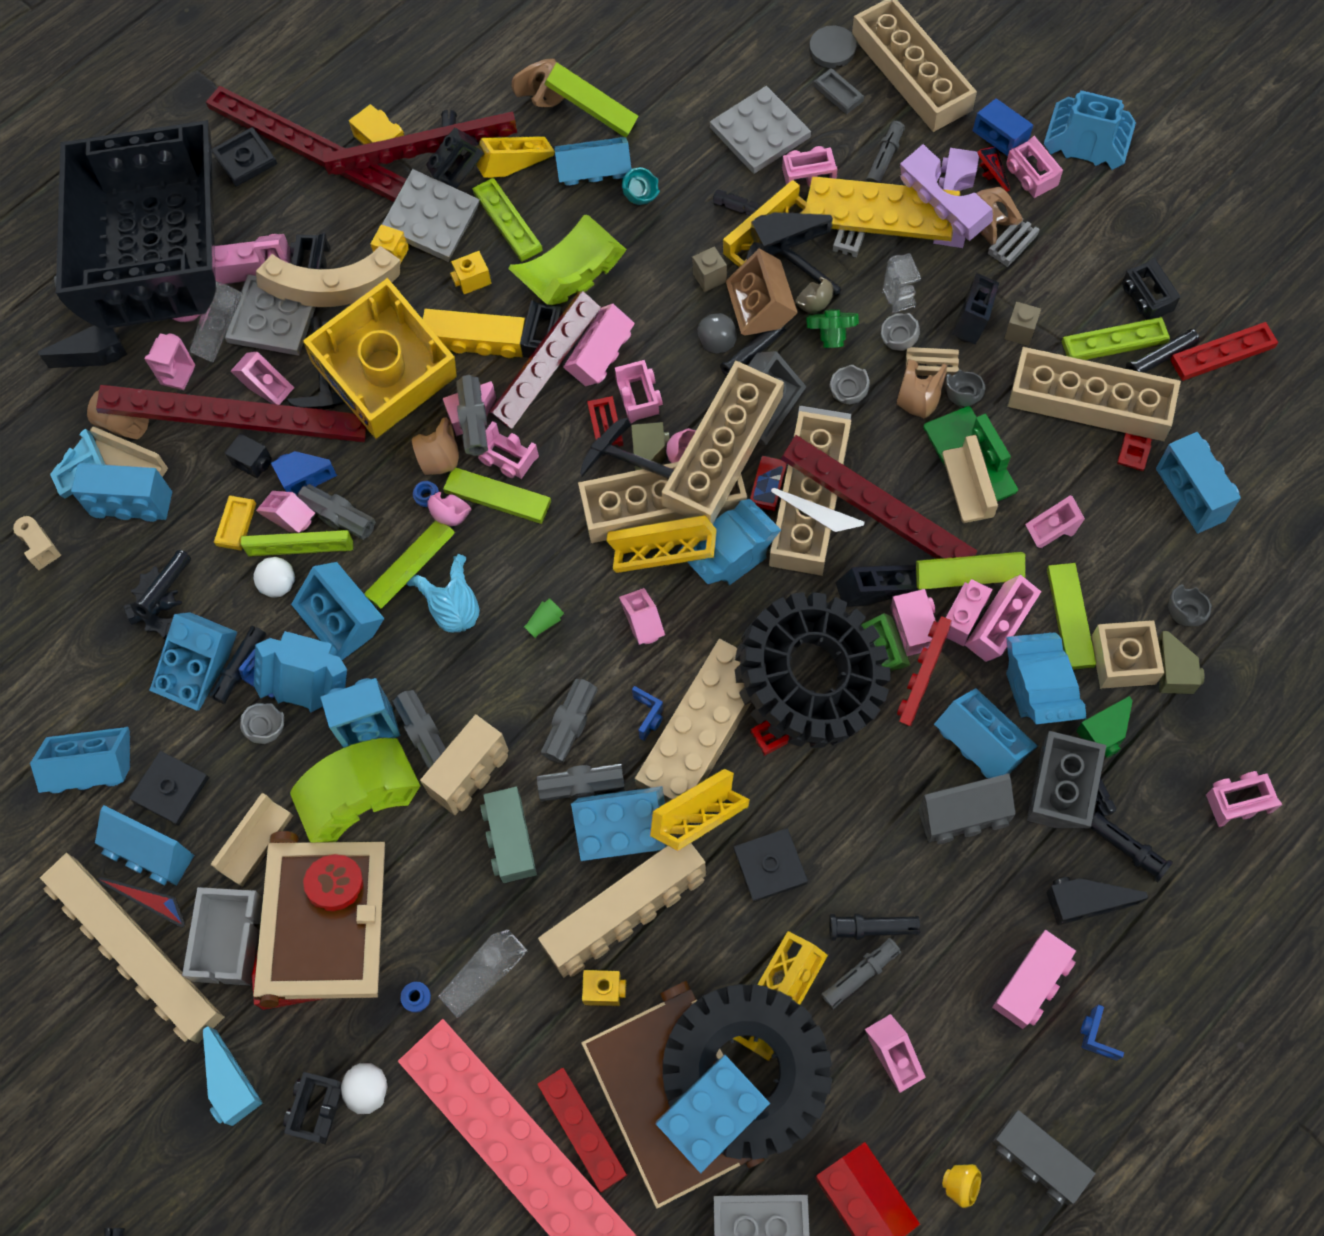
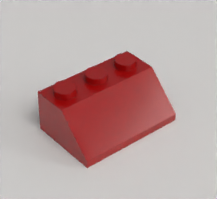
(866, 1196)

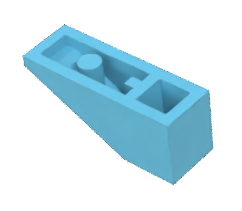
(226, 1083)

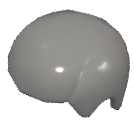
(900, 331)
(849, 384)
(261, 723)

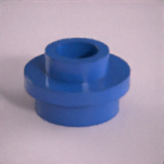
(422, 488)
(422, 1003)

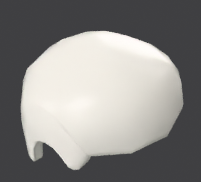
(274, 577)
(364, 1088)

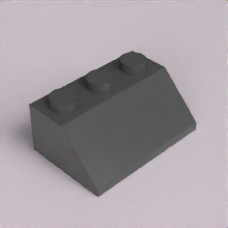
(775, 366)
(1066, 782)
(967, 809)

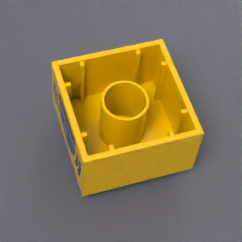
(381, 358)

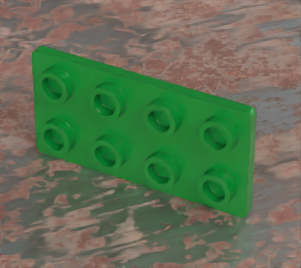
(950, 433)

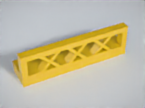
(780, 203)
(666, 535)
(691, 808)
(798, 978)

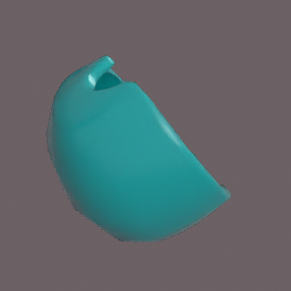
(640, 186)

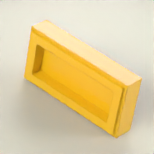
(235, 522)

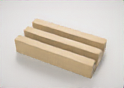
(932, 358)

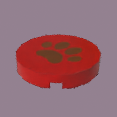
(333, 882)

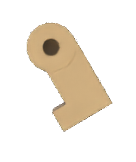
(41, 547)

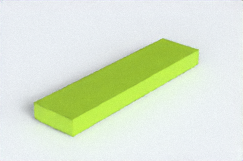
(591, 100)
(507, 219)
(1116, 339)
(497, 495)
(297, 543)
(408, 564)
(958, 570)
(1071, 615)

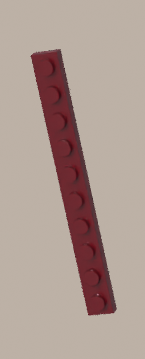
(299, 140)
(229, 413)

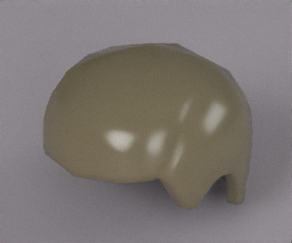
(815, 296)

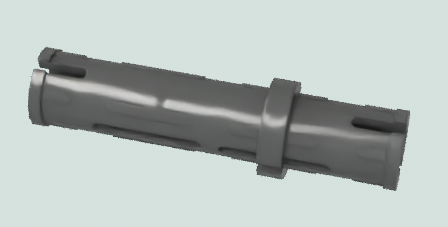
(888, 146)
(856, 977)

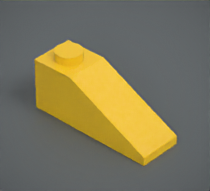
(511, 154)

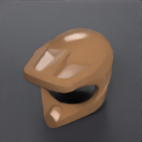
(531, 83)
(992, 196)
(918, 395)
(120, 425)
(437, 451)

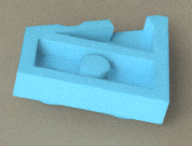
(85, 453)

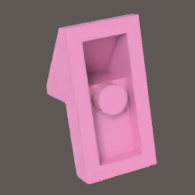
(1056, 521)

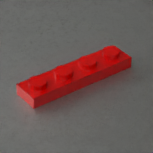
(1224, 351)
(928, 659)
(582, 1130)

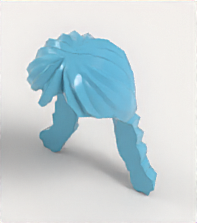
(453, 606)

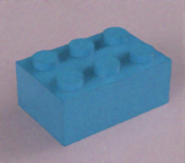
(1198, 482)
(121, 491)
(360, 713)
(617, 823)
(712, 1113)

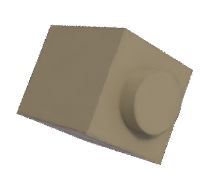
(709, 269)
(1022, 323)

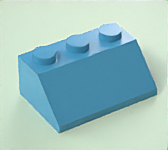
(593, 160)
(336, 609)
(985, 734)
(82, 760)
(141, 847)

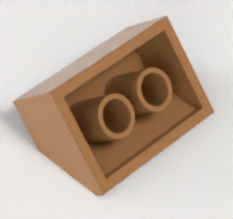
(761, 294)

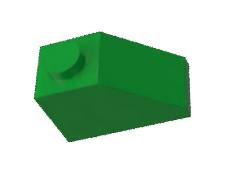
(1108, 726)

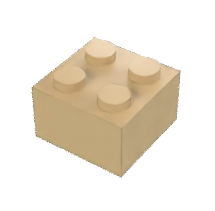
(1127, 654)

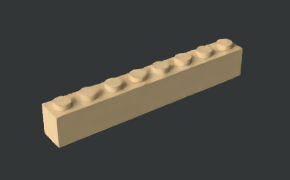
(131, 948)

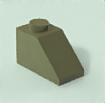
(650, 441)
(1180, 666)

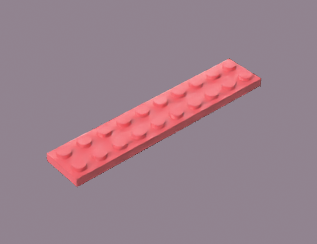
(508, 1138)

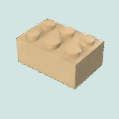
(465, 765)

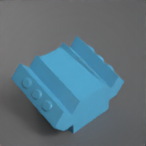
(1091, 129)
(739, 543)
(297, 670)
(1043, 679)

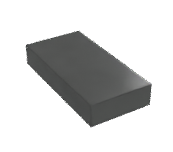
(838, 91)

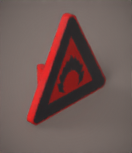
(992, 161)

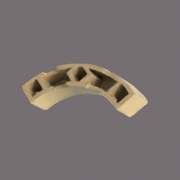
(327, 286)

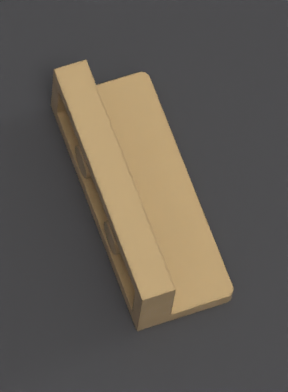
(124, 453)
(970, 481)
(250, 840)

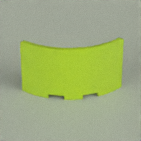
(571, 263)
(351, 782)

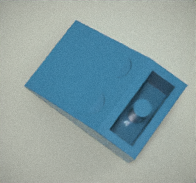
(192, 659)

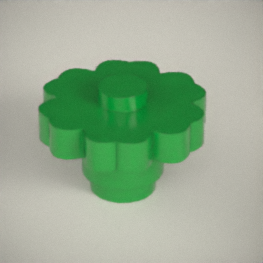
(832, 326)

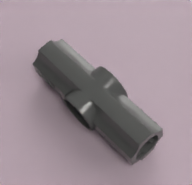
(472, 415)
(337, 511)
(569, 721)
(419, 727)
(580, 782)

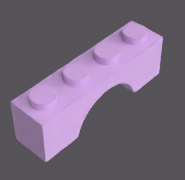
(959, 175)
(965, 213)

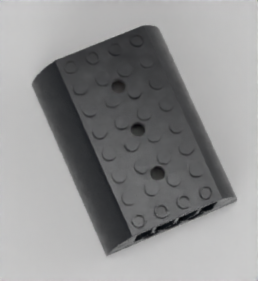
(106, 225)

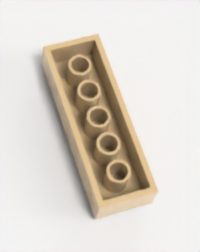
(913, 64)
(1094, 394)
(723, 443)
(634, 501)
(802, 539)
(697, 728)
(623, 907)

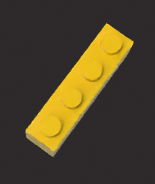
(477, 332)

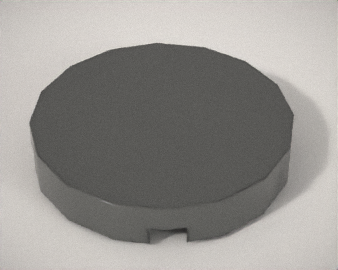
(832, 46)

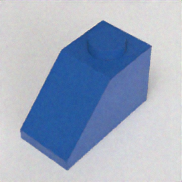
(302, 469)

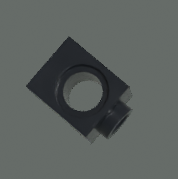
(249, 456)

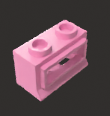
(809, 164)
(1029, 178)
(170, 361)
(634, 372)
(511, 445)
(966, 610)
(1224, 812)

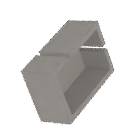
(223, 936)

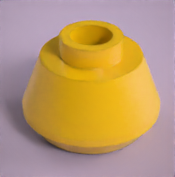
(962, 1184)

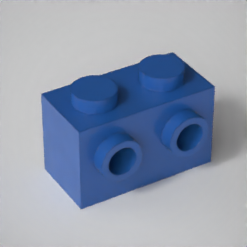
(1002, 126)

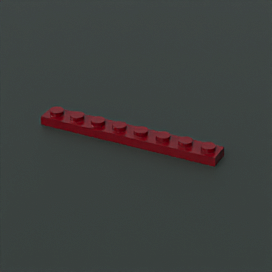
(415, 144)
(874, 501)

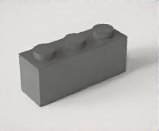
(1042, 1159)

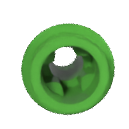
(544, 618)

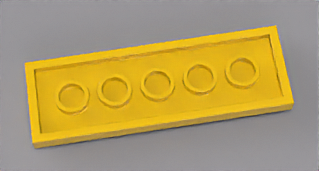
(877, 208)

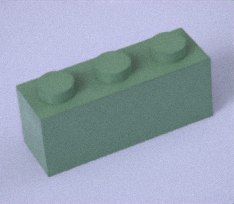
(508, 835)

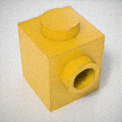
(391, 240)
(470, 273)
(603, 988)

